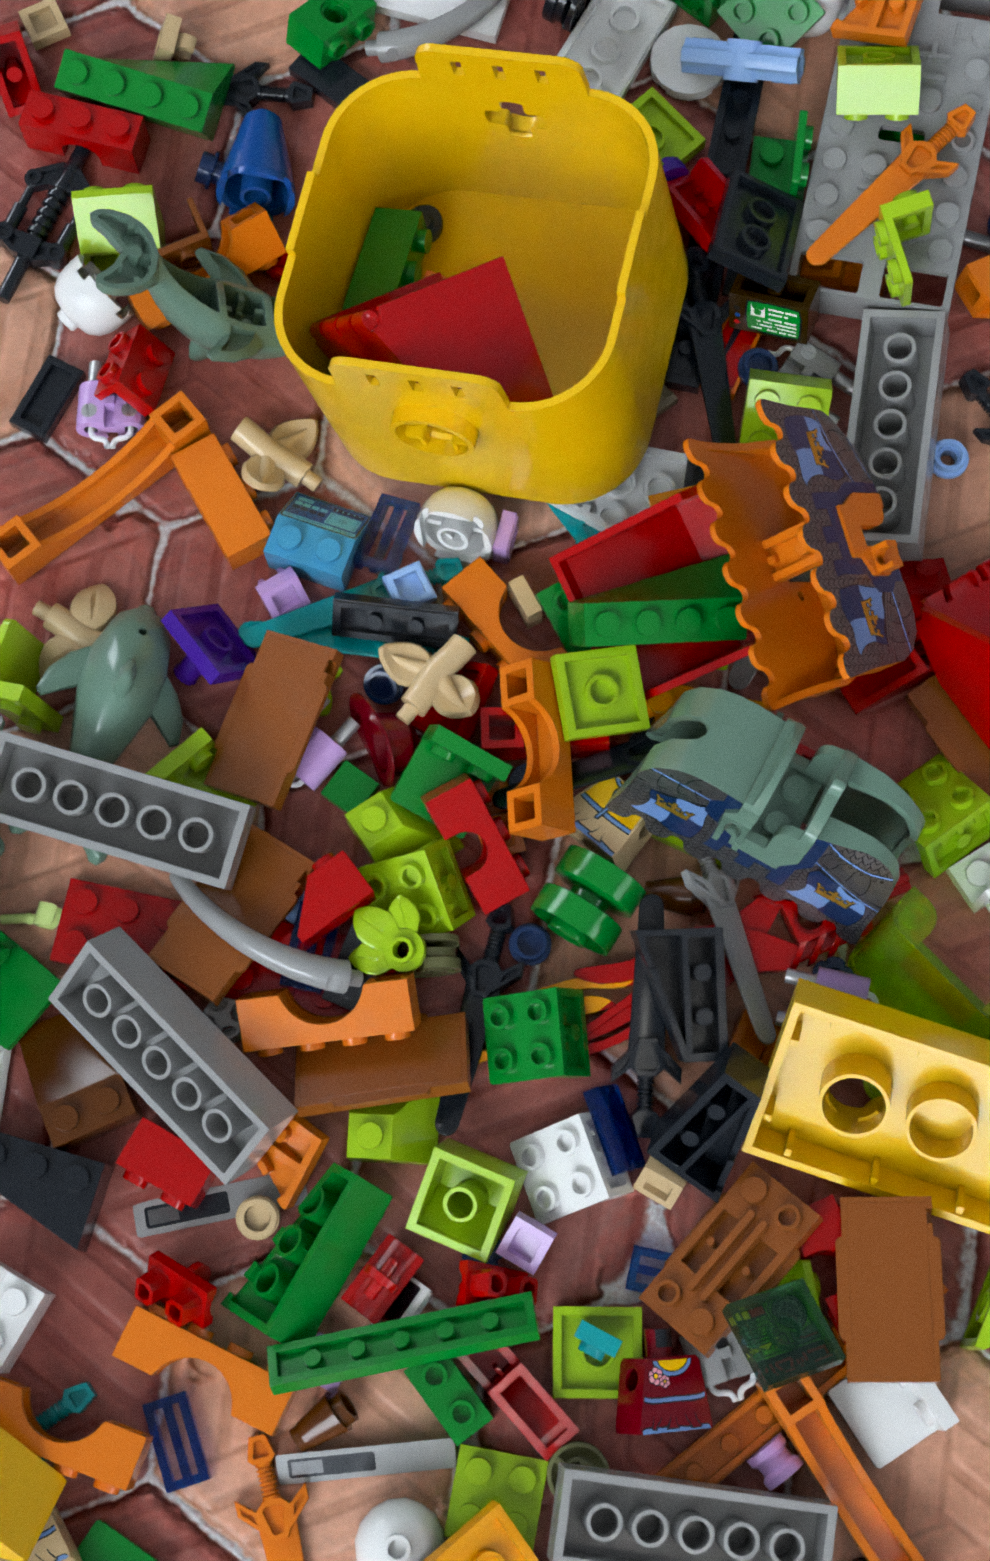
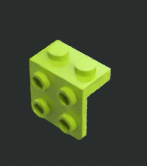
(898, 222)
(19, 678)

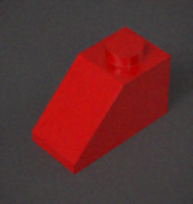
(16, 69)
(331, 897)

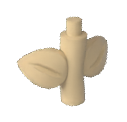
(278, 454)
(75, 628)
(432, 678)

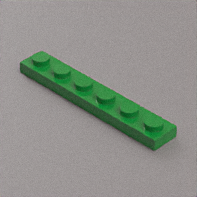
(402, 1343)

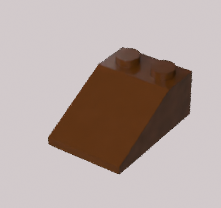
(75, 1085)

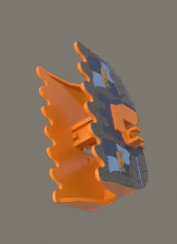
(799, 509)

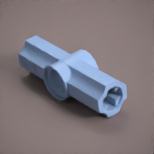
(742, 60)

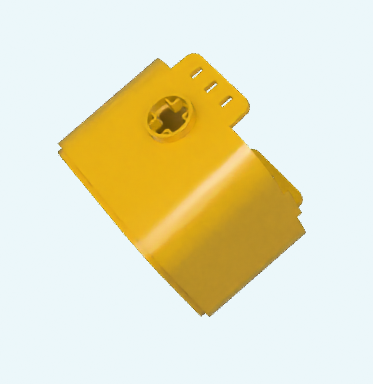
(584, 235)

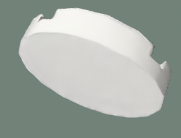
(667, 68)

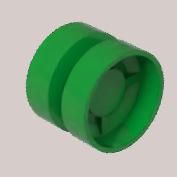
(594, 889)

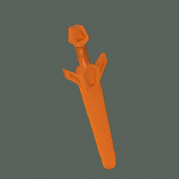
(914, 164)
(276, 1515)

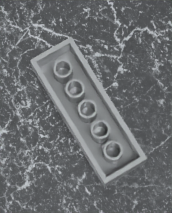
(898, 417)
(122, 812)
(172, 1054)
(662, 1518)

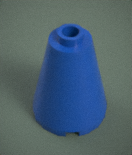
(258, 167)

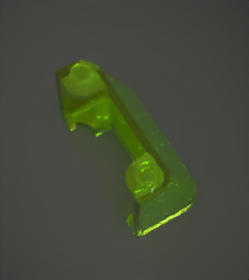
(910, 975)

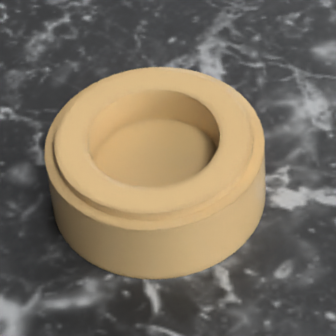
(258, 1217)

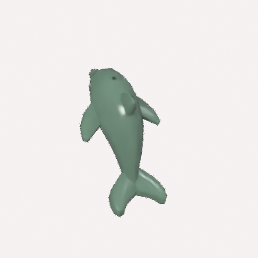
(219, 314)
(117, 690)

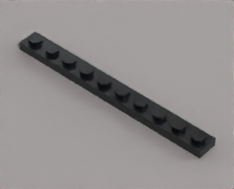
(727, 149)

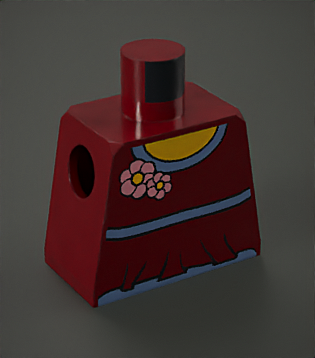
(661, 1390)

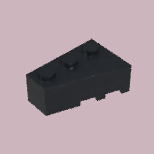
(689, 987)
(710, 1121)
(54, 1187)

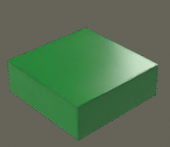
(349, 787)

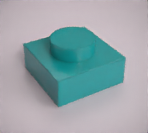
(596, 1341)

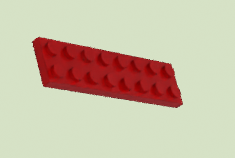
(98, 908)

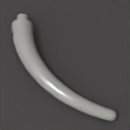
(403, 42)
(298, 965)

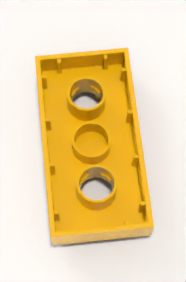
(915, 1139)

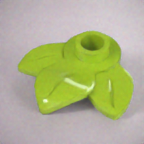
(383, 933)

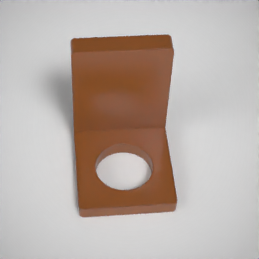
(183, 251)

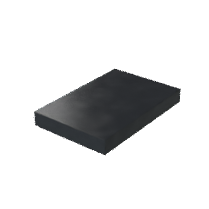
(755, 230)

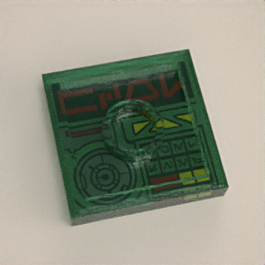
(783, 1334)

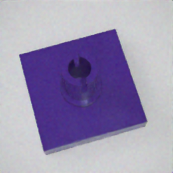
(210, 645)

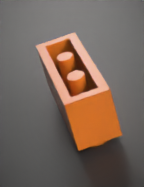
(224, 499)

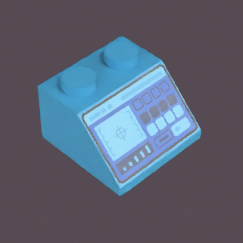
(316, 540)

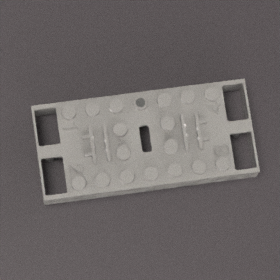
(852, 157)

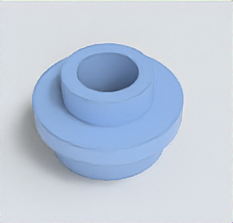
(957, 452)

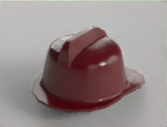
(384, 737)

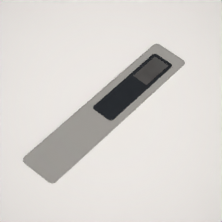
(218, 1205)
(366, 1461)

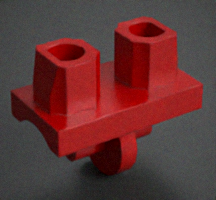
(382, 1279)
(488, 1282)
(182, 1289)

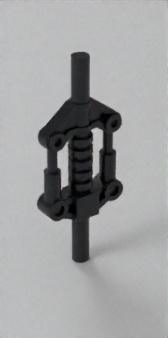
(31, 246)

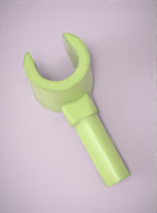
(46, 916)

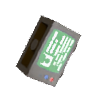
(781, 315)

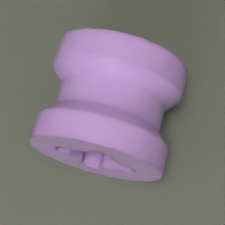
(775, 1462)

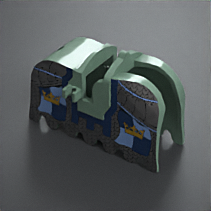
(741, 792)

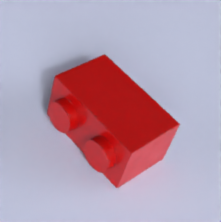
(167, 1163)

